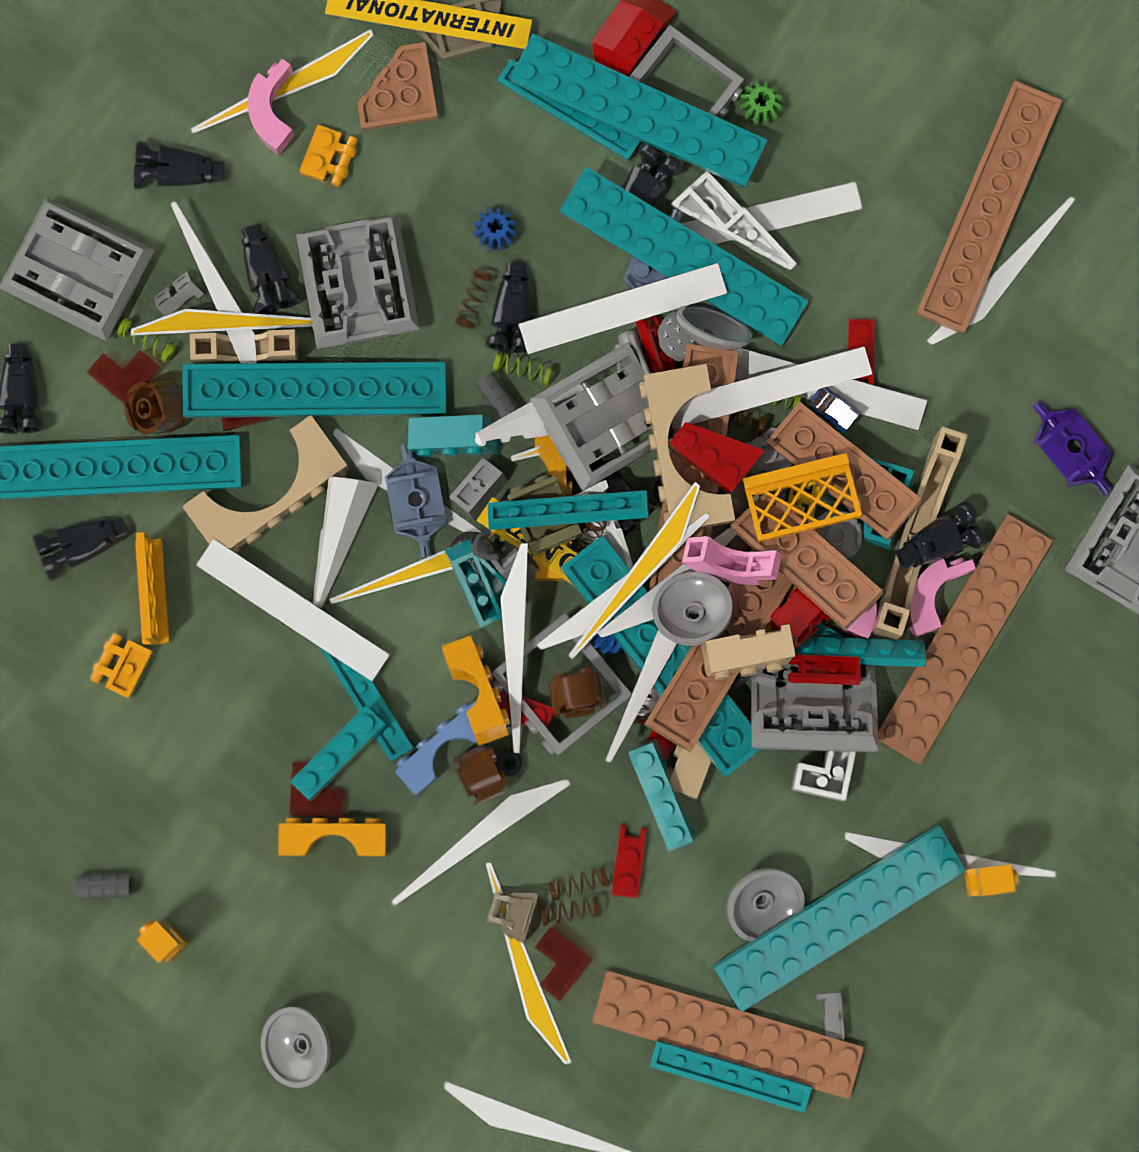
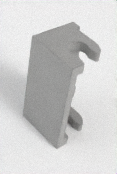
(478, 488)

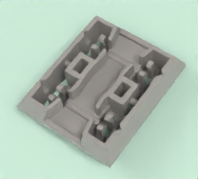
(77, 268)
(357, 281)
(601, 419)
(1119, 571)
(813, 714)

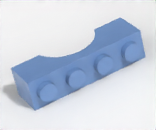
(418, 769)

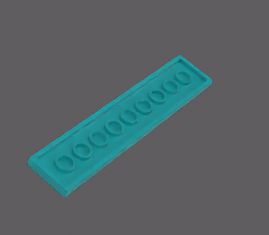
(638, 110)
(678, 250)
(314, 389)
(120, 467)
(728, 733)
(839, 918)

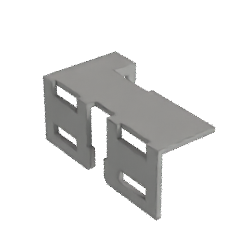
(178, 299)
(833, 1005)

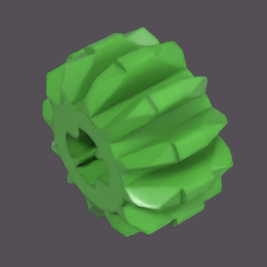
(750, 102)

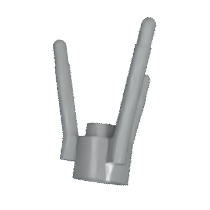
(632, 338)

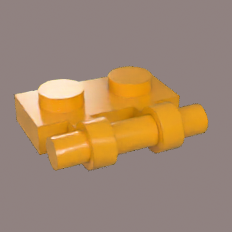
(321, 153)
(128, 668)

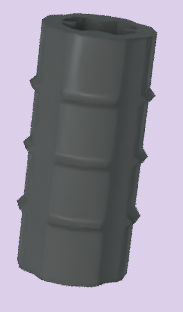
(496, 395)
(103, 886)

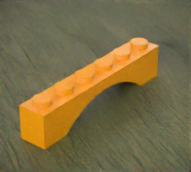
(555, 466)

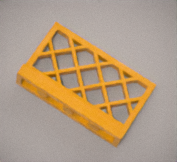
(798, 475)
(152, 590)

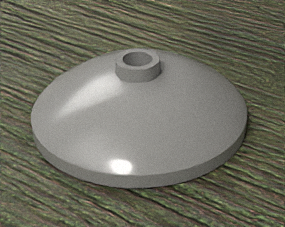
(713, 327)
(687, 596)
(780, 901)
(285, 1047)

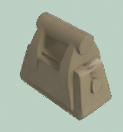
(518, 913)

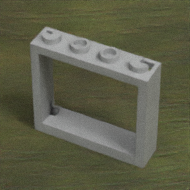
(660, 48)
(597, 662)

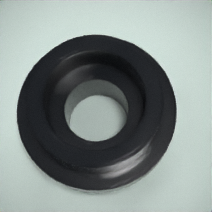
(509, 754)

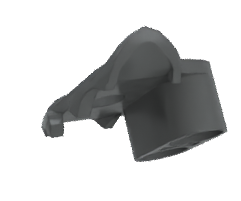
(493, 551)

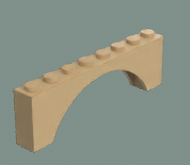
(933, 484)

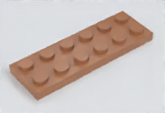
(881, 496)
(812, 565)

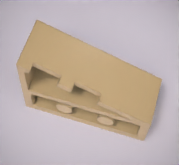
(748, 653)

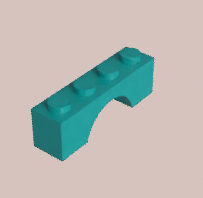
(338, 753)
(655, 781)

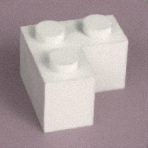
(826, 782)

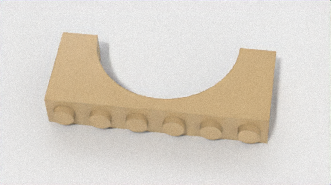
(665, 396)
(316, 464)

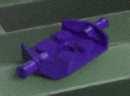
(1079, 467)

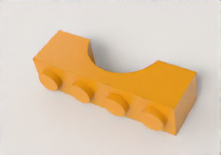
(465, 664)
(299, 837)
(991, 880)

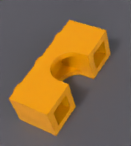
(161, 940)

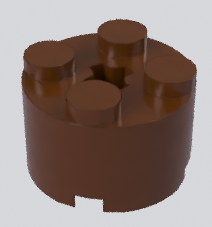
(154, 407)
(577, 693)
(480, 774)

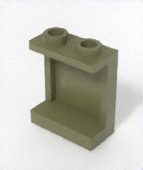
(544, 537)

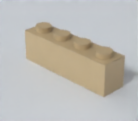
(689, 771)

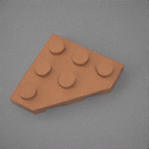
(400, 91)

